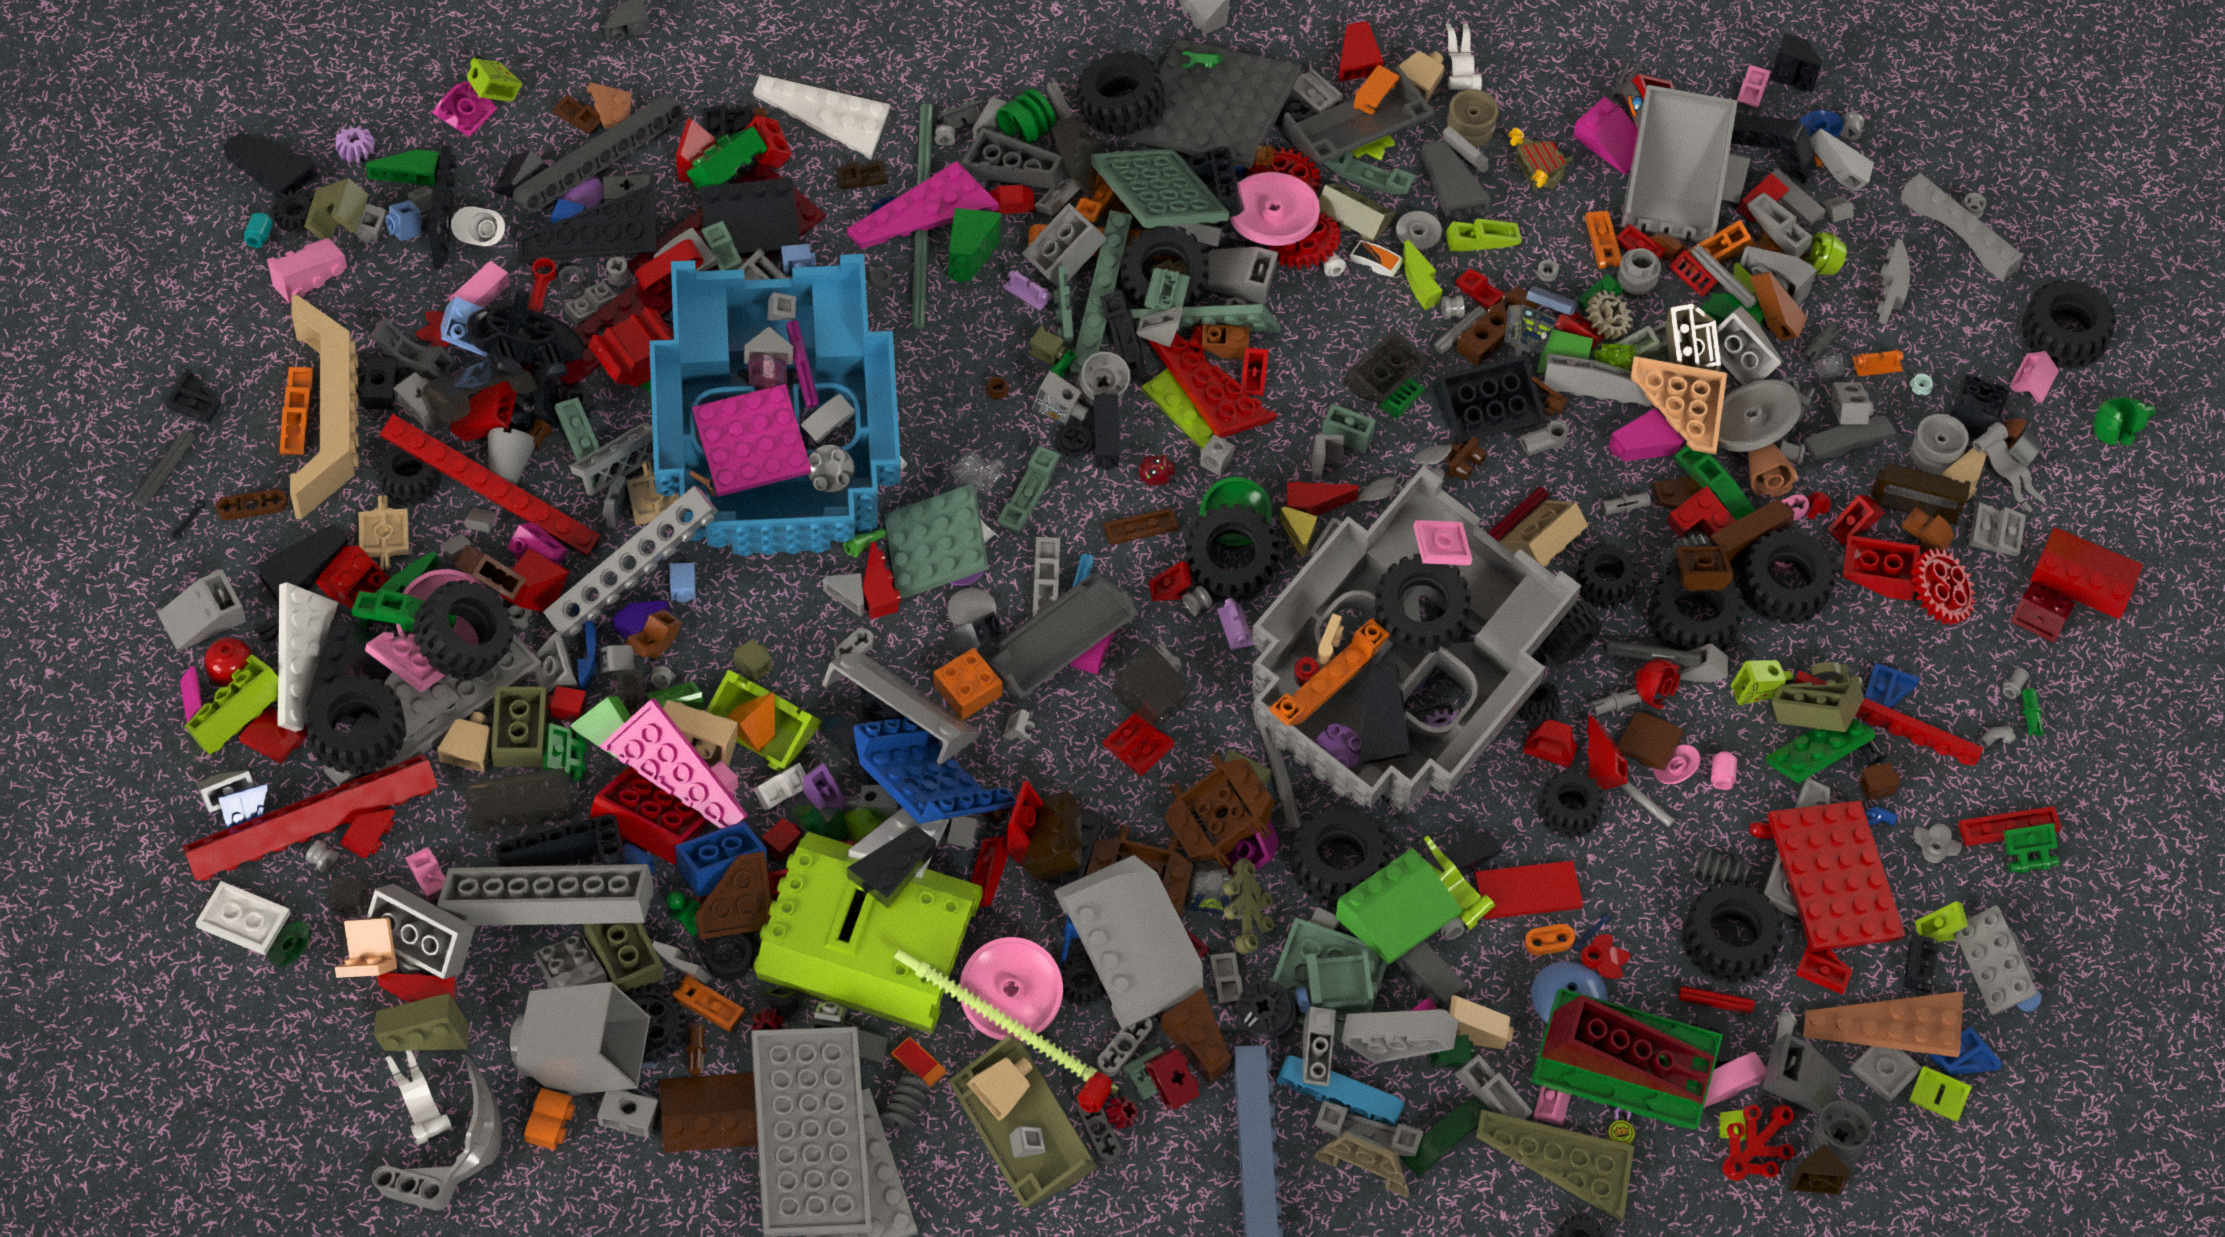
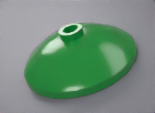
(1238, 491)

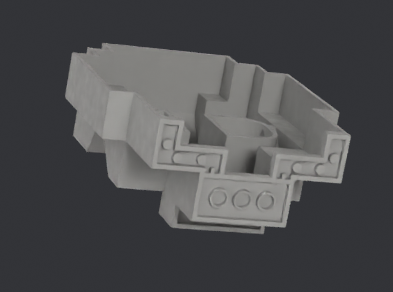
(1510, 613)

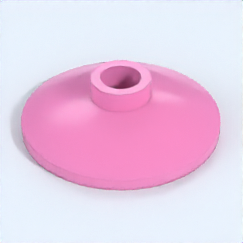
(1681, 765)

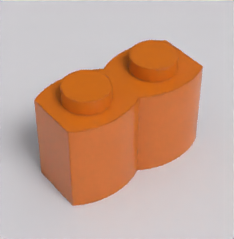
(549, 1118)

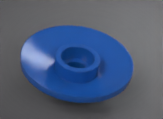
(1823, 119)

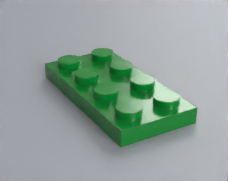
(1818, 750)

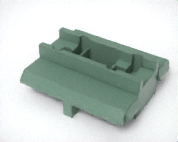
(1166, 290)
(1139, 1075)

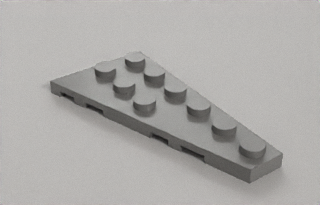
(417, 709)

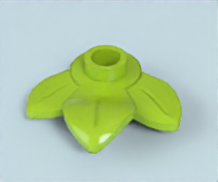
(1375, 149)

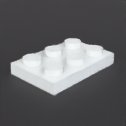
(243, 918)

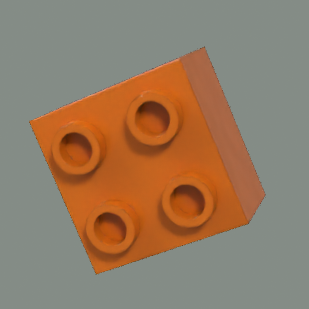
(967, 683)

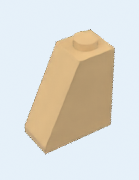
(1480, 1023)

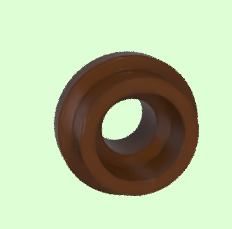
(997, 382)

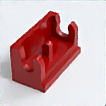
(1771, 186)

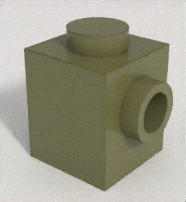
(753, 660)

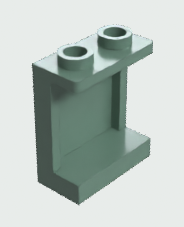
(1340, 981)

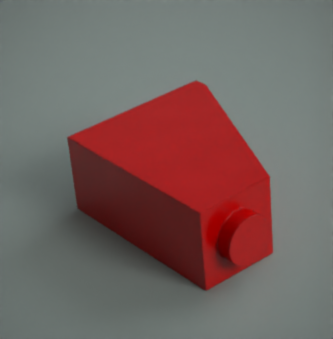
(1359, 52)
(488, 410)

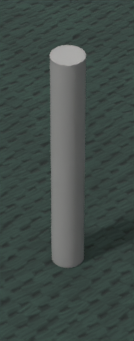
(1648, 804)

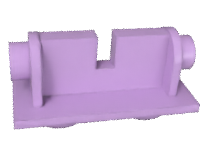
(1027, 290)
(1235, 625)

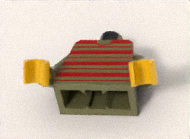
(1539, 160)

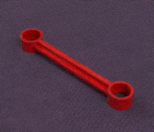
(540, 288)

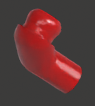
(1761, 830)

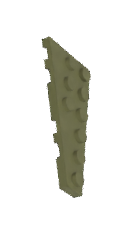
(1578, 1162)

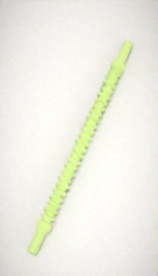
(922, 970)

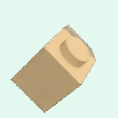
(1968, 469)

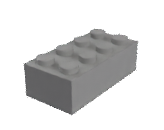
(423, 931)

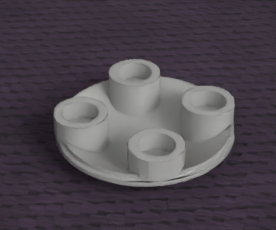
(831, 468)
(969, 604)

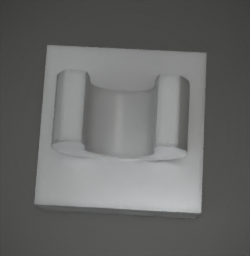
(1016, 726)

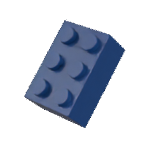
(709, 856)

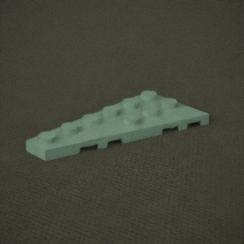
(1252, 316)

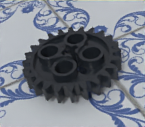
(668, 1024)

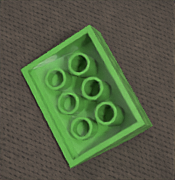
(1398, 907)

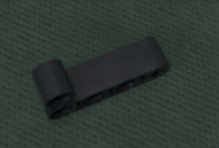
(1219, 166)

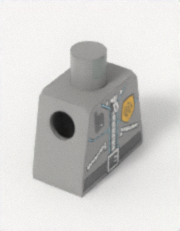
(1059, 399)

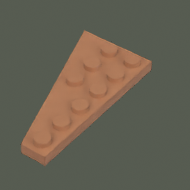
(1909, 1024)

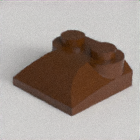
(1704, 568)

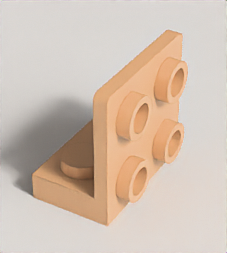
(369, 948)

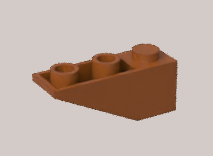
(1779, 309)

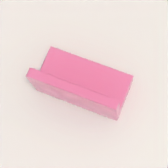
(2035, 375)

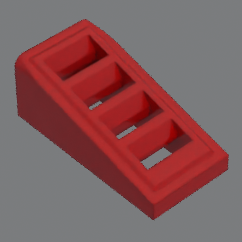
(1699, 268)

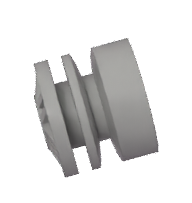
(1104, 369)

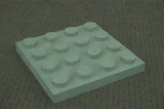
(936, 541)
(1325, 943)

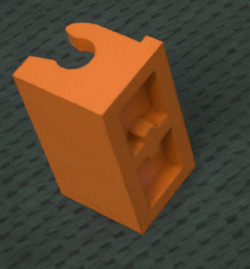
(1375, 89)

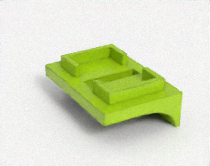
(1953, 1097)

